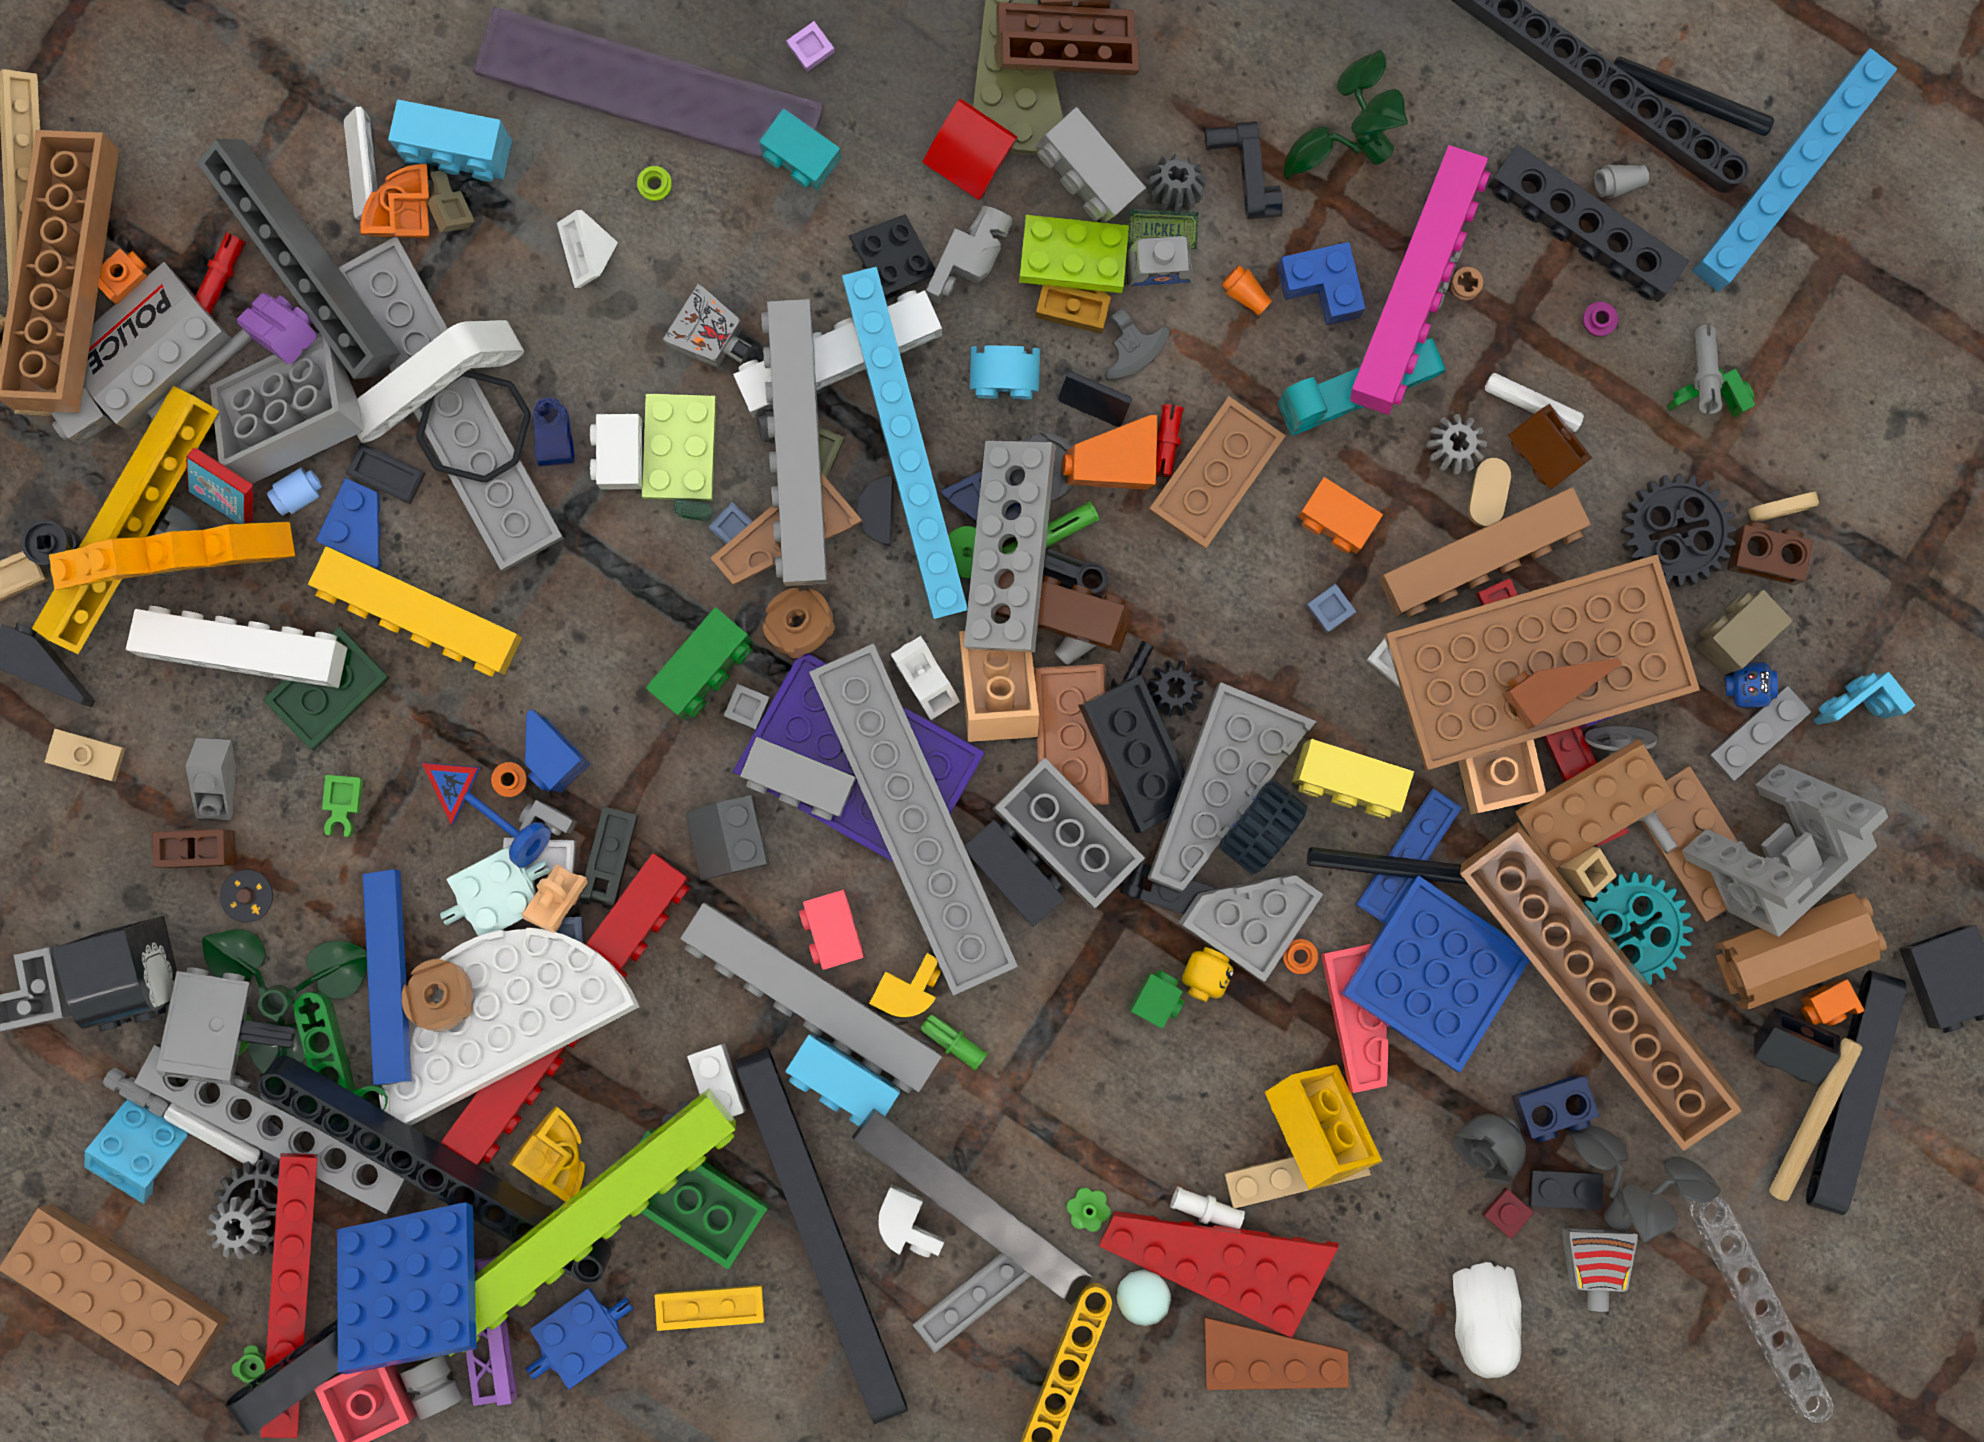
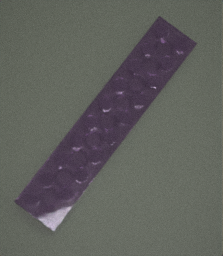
(634, 83)

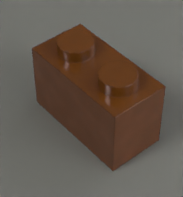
(1549, 447)

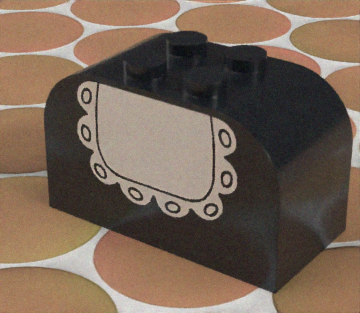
(118, 974)

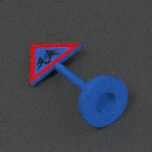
(452, 789)

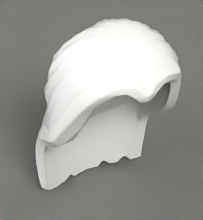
(1488, 1319)

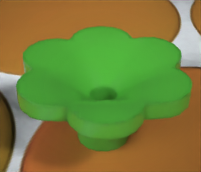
(1087, 1199)

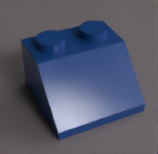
(550, 755)

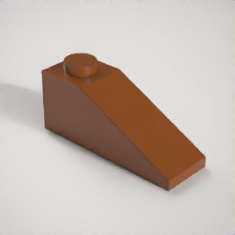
(1548, 690)

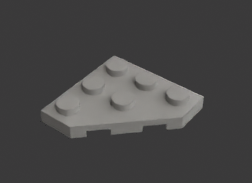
(1253, 919)

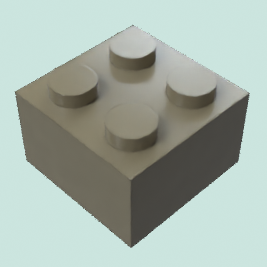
(1742, 632)

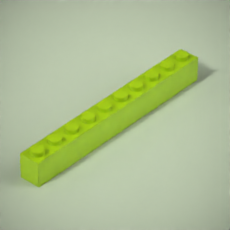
(600, 1208)

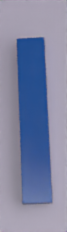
(386, 977)

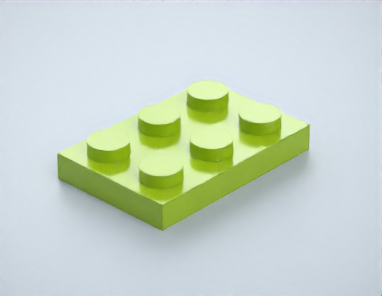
(1074, 254)

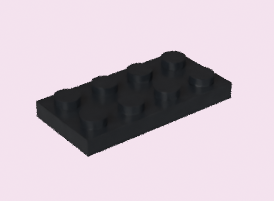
(1135, 751)

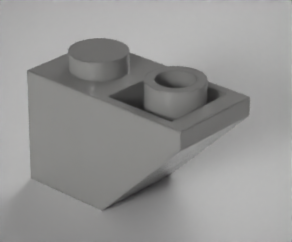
(212, 778)

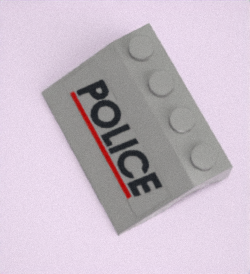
(148, 346)

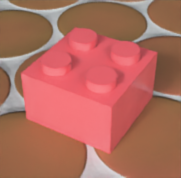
(365, 1404)

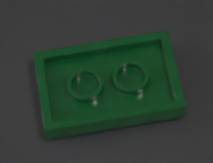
(318, 710)

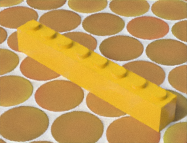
(130, 511)

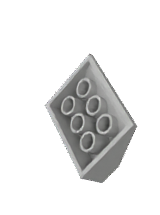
(283, 411)

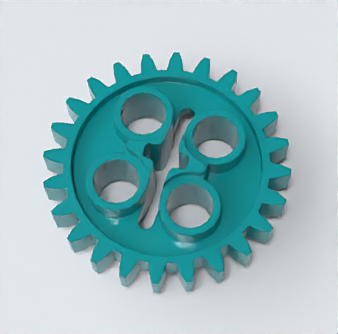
(1618, 900)

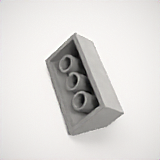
(1068, 833)

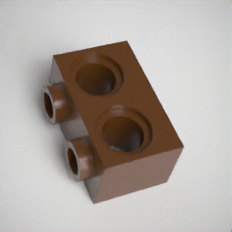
(1770, 561)
(193, 848)

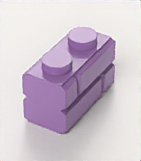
(278, 327)

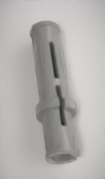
(1708, 378)

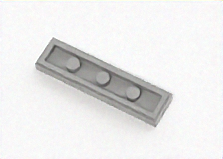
(969, 1301)

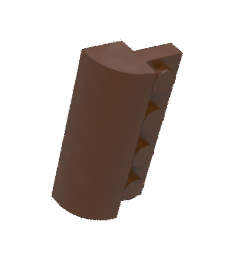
(1066, 39)

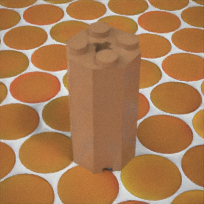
(1817, 947)

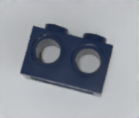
(1553, 1098)

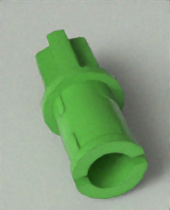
(953, 1041)

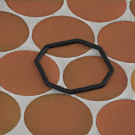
(519, 445)

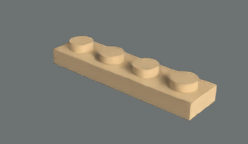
(1269, 1181)

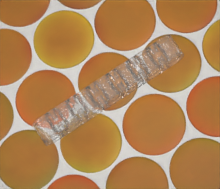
(1773, 1320)

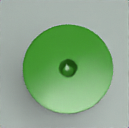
(962, 545)

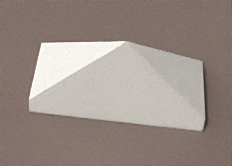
(585, 247)

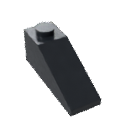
(38, 663)

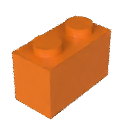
(1339, 516)

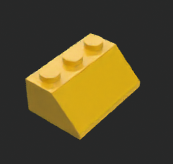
(1322, 1126)

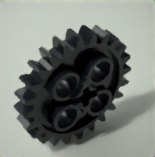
(1670, 501)

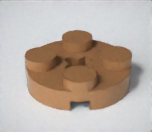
(806, 637)
(455, 1002)

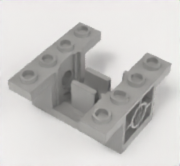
(1798, 871)

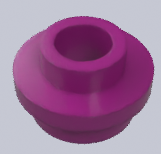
(1591, 324)

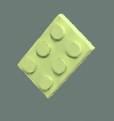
(679, 447)

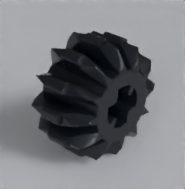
(1187, 688)

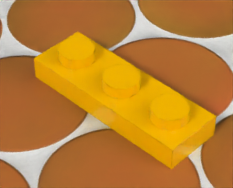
(709, 1307)

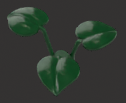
(1380, 114)
(335, 966)

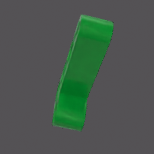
(336, 1054)

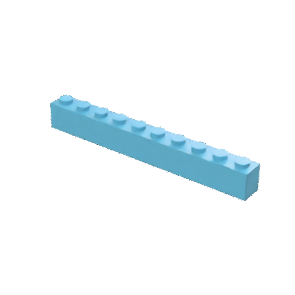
(904, 442)

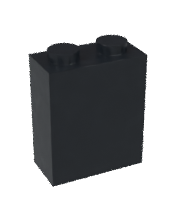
(1948, 976)

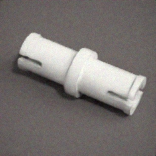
(1207, 1209)

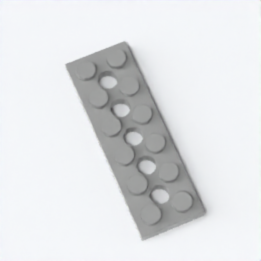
(1025, 562)

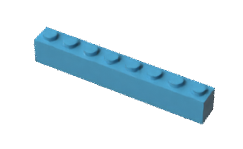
(1794, 170)

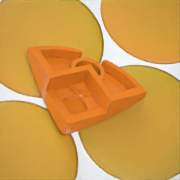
(398, 205)

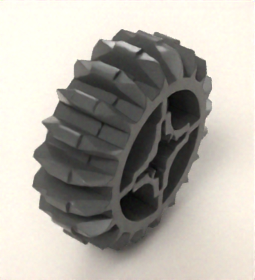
(261, 1191)

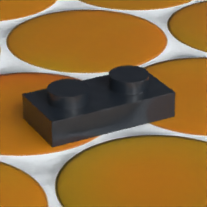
(1566, 1189)

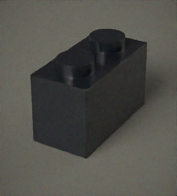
(1797, 1047)

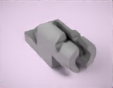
(971, 253)

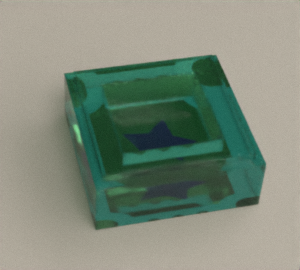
(692, 510)

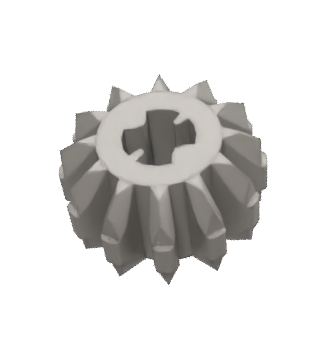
(1468, 442)
(227, 1231)

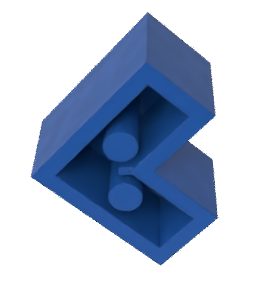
(1330, 274)

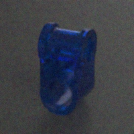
(552, 440)

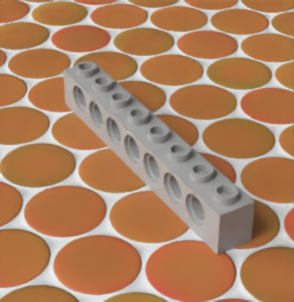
(224, 1113)

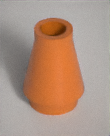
(1245, 289)

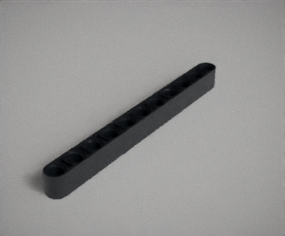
(1598, 90)
(414, 1156)
(821, 1236)

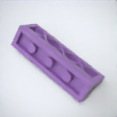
(499, 1364)

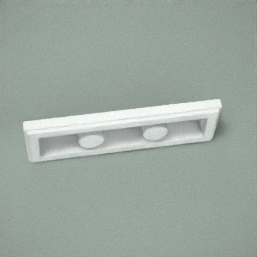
(360, 158)

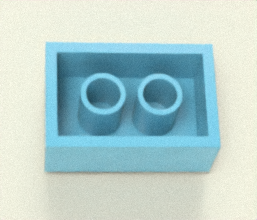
(450, 140)
(840, 1080)

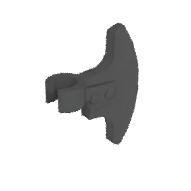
(1133, 347)

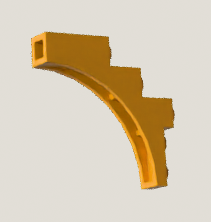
(171, 552)

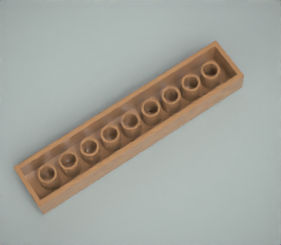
(1601, 987)

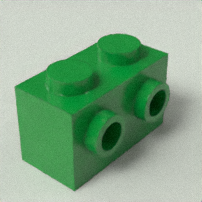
(1157, 999)

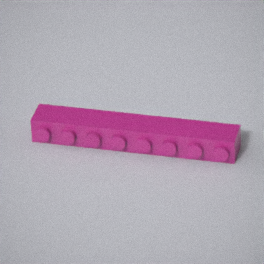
(1419, 279)

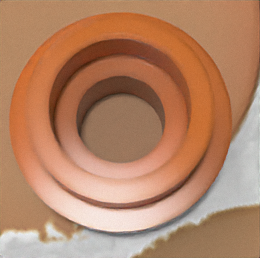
(519, 782)
(1311, 956)

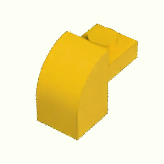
(906, 999)

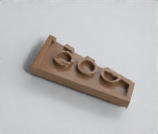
(755, 546)

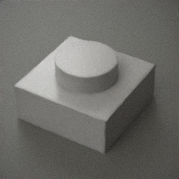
(747, 706)

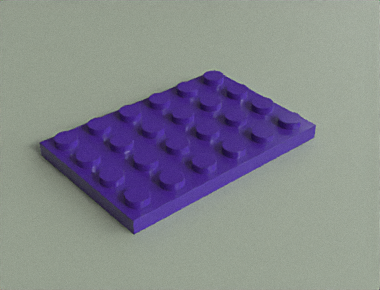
(803, 726)

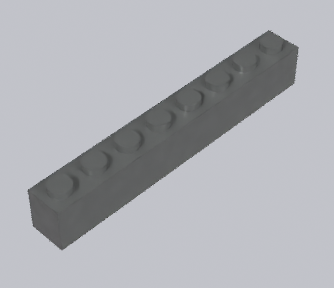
(298, 258)

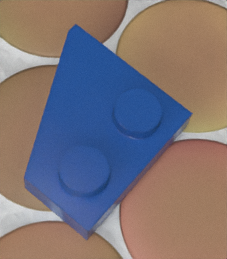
(354, 524)

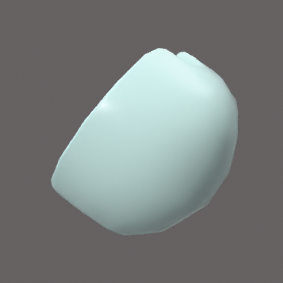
(1143, 1297)

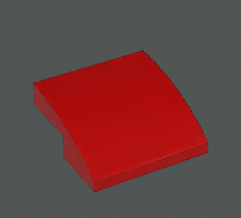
(969, 149)

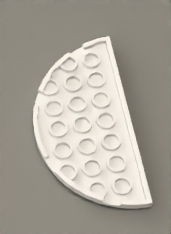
(527, 1001)

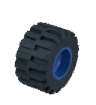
(1263, 827)

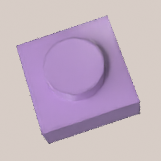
(810, 46)

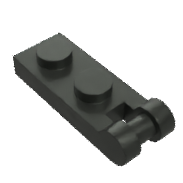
(609, 856)

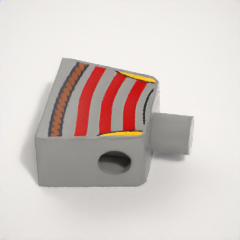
(1599, 1262)

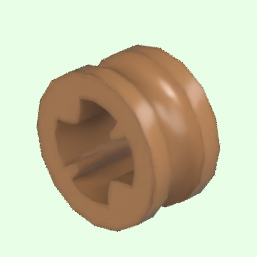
(1473, 276)

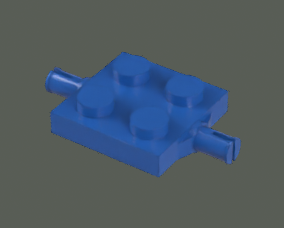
(579, 1338)

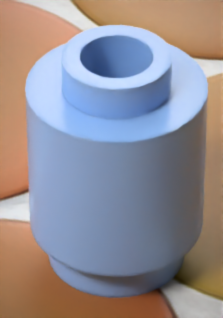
(295, 491)

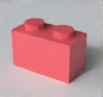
(832, 930)

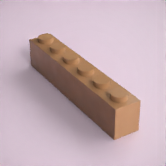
(1484, 552)

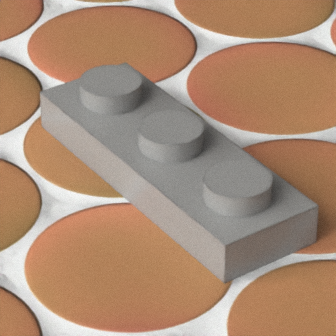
(1759, 734)

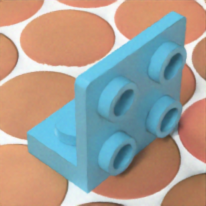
(1878, 692)
(133, 1149)

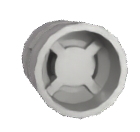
(431, 1386)

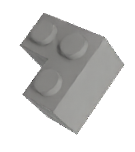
(40, 993)

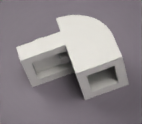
(925, 678)
(897, 1226)

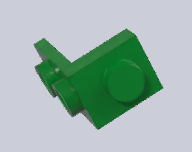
(1735, 392)

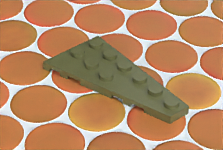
(1016, 99)

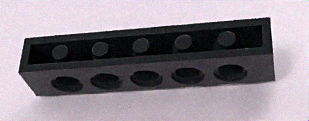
(1607, 224)

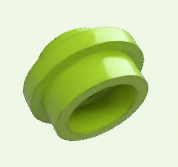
(649, 174)

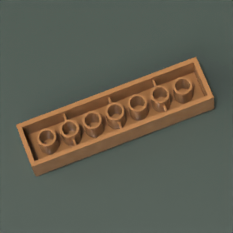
(57, 271)

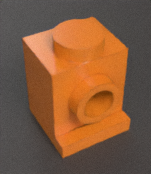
(119, 287)
(1830, 1003)

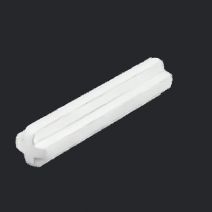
(1531, 400)
(213, 1135)

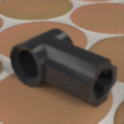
(1073, 571)

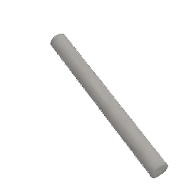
(208, 367)

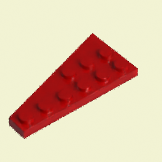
(1238, 1268)

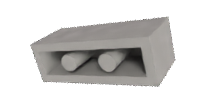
(797, 779)

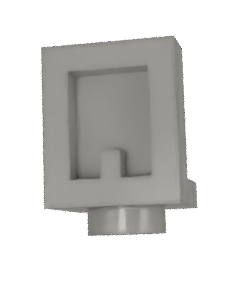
(552, 817)

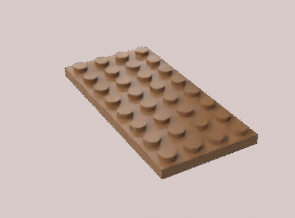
(1462, 662)

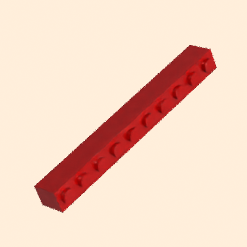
(618, 940)

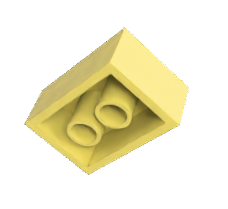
(1351, 779)

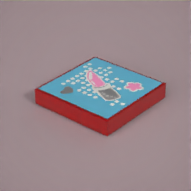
(219, 487)

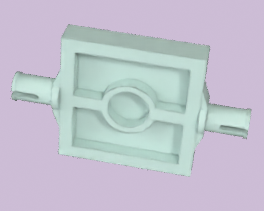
(493, 892)

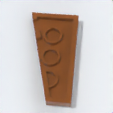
(1260, 1359)

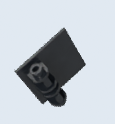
(895, 253)

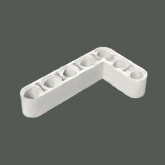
(432, 369)

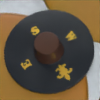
(246, 896)

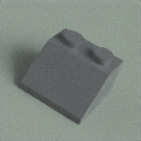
(727, 837)

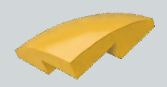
(552, 1156)

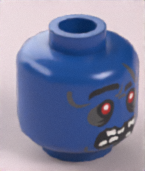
(1752, 685)

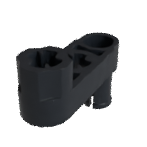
(1258, 200)

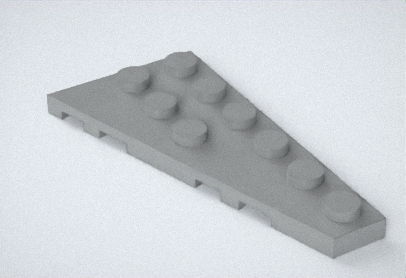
(1232, 760)

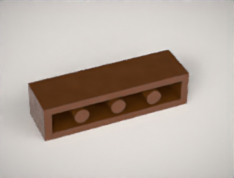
(1078, 613)

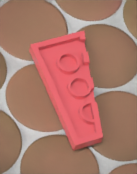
(1359, 1033)

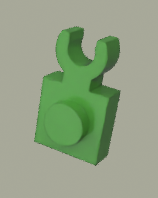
(341, 797)

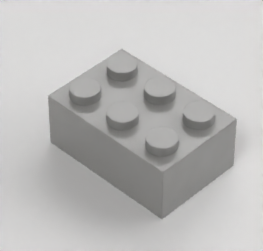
(1089, 166)

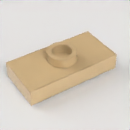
(85, 755)

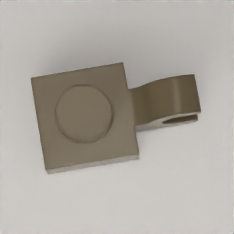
(447, 206)

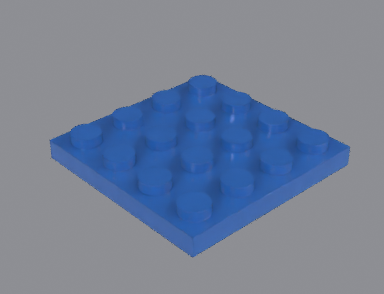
(1436, 974)
(406, 1288)

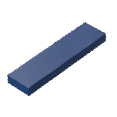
(1415, 842)

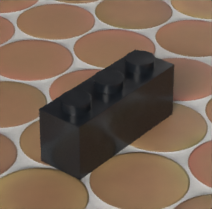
(1015, 872)

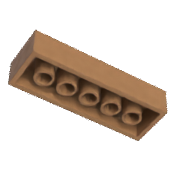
(114, 1293)

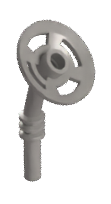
(1619, 738)

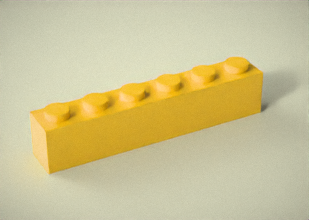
(415, 611)

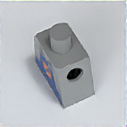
(1159, 262)

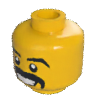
(1207, 974)

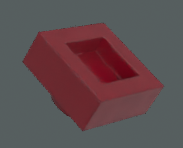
(1508, 1213)

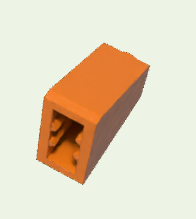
(1115, 458)

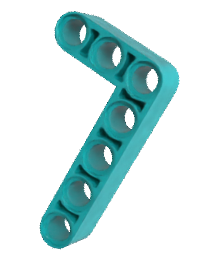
(1310, 405)

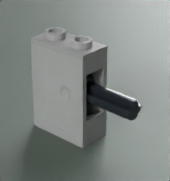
(208, 1025)

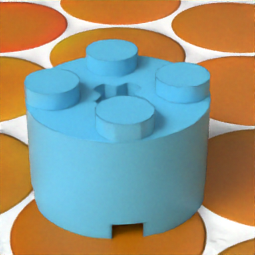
(1004, 371)

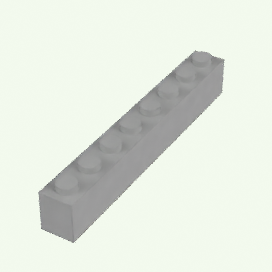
(796, 442)
(811, 997)

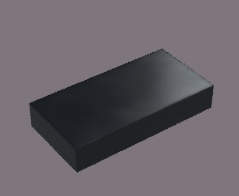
(385, 473)

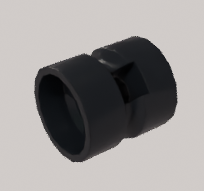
(47, 538)

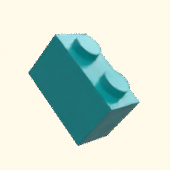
(799, 150)

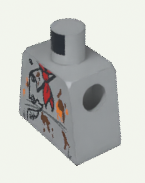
(707, 330)

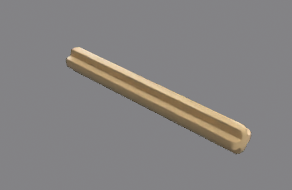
(1815, 1121)

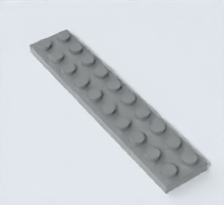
(461, 418)
(913, 819)

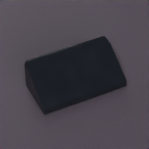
(1094, 399)

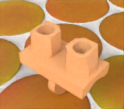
(554, 898)

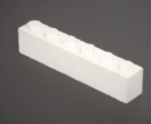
(839, 353)
(237, 647)

